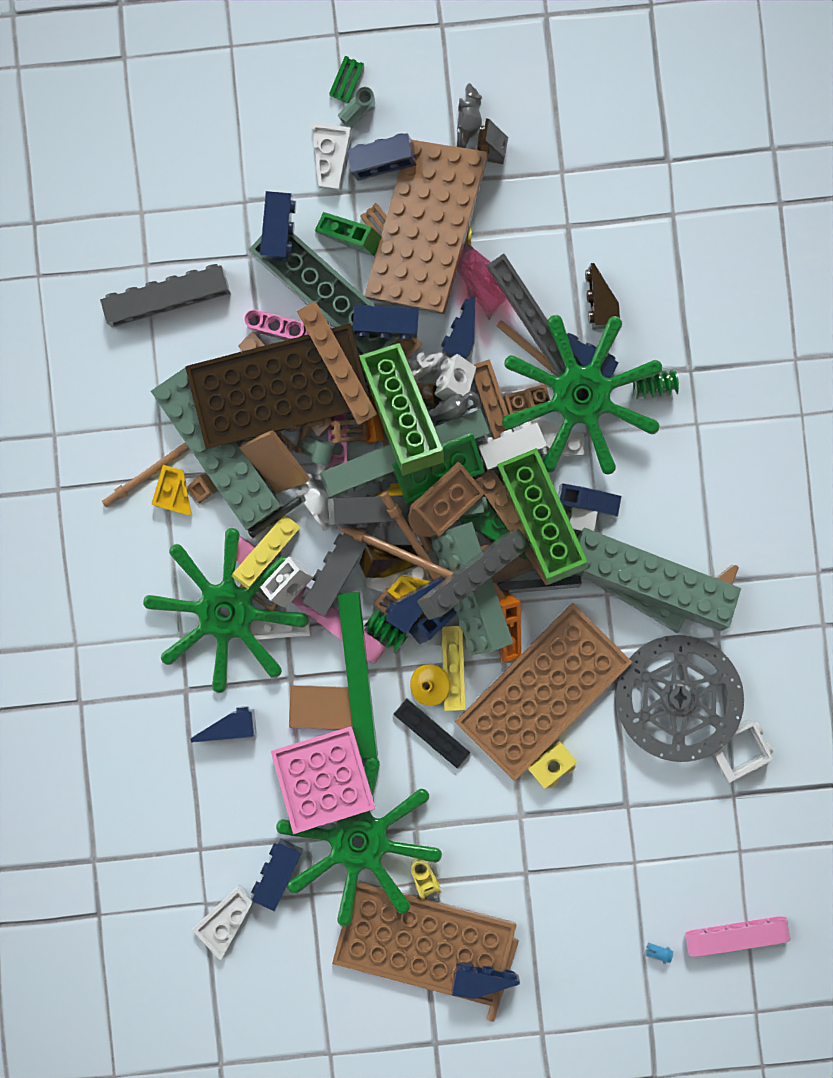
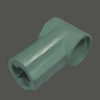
(355, 108)
(318, 450)

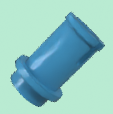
(659, 953)

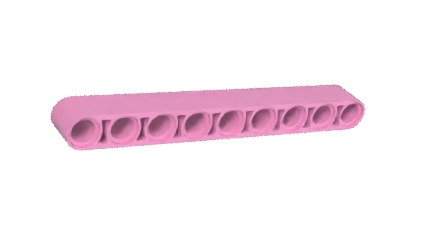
(332, 619)

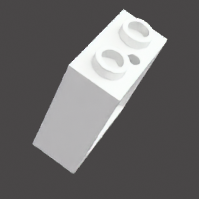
(764, 748)

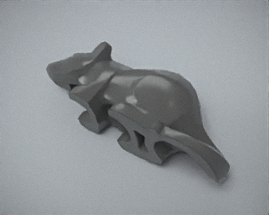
(469, 116)
(453, 407)

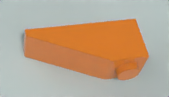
(512, 612)

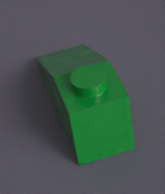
(350, 233)

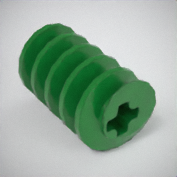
(659, 382)
(386, 631)

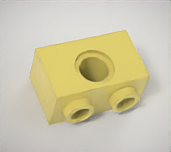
(558, 753)

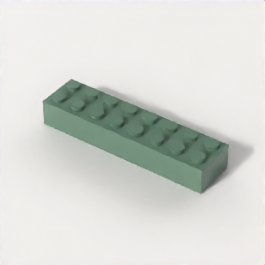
(317, 281)
(379, 462)
(225, 465)
(658, 581)

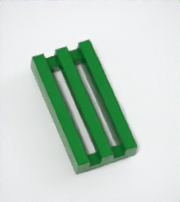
(353, 63)

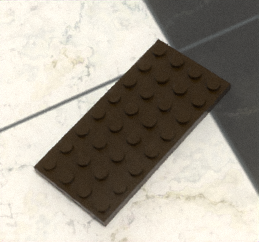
(269, 388)

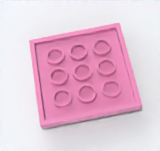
(323, 780)

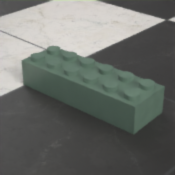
(480, 611)

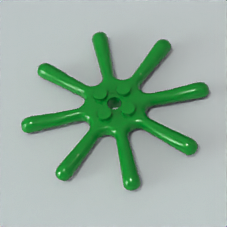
(596, 386)
(212, 620)
(364, 857)

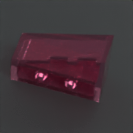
(480, 281)

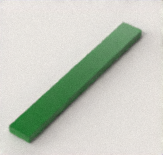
(357, 673)

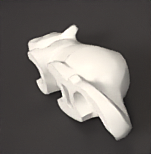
(425, 365)
(315, 501)

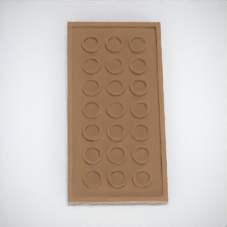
(427, 227)
(543, 691)
(422, 943)

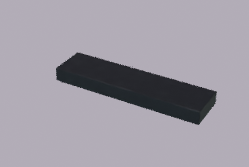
(538, 585)
(431, 733)

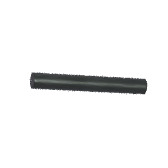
(275, 516)

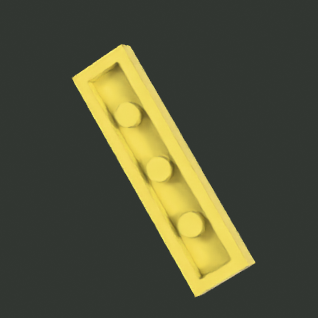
(265, 551)
(454, 667)

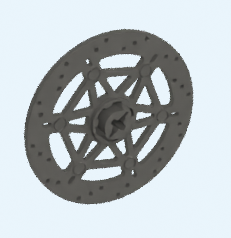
(678, 737)

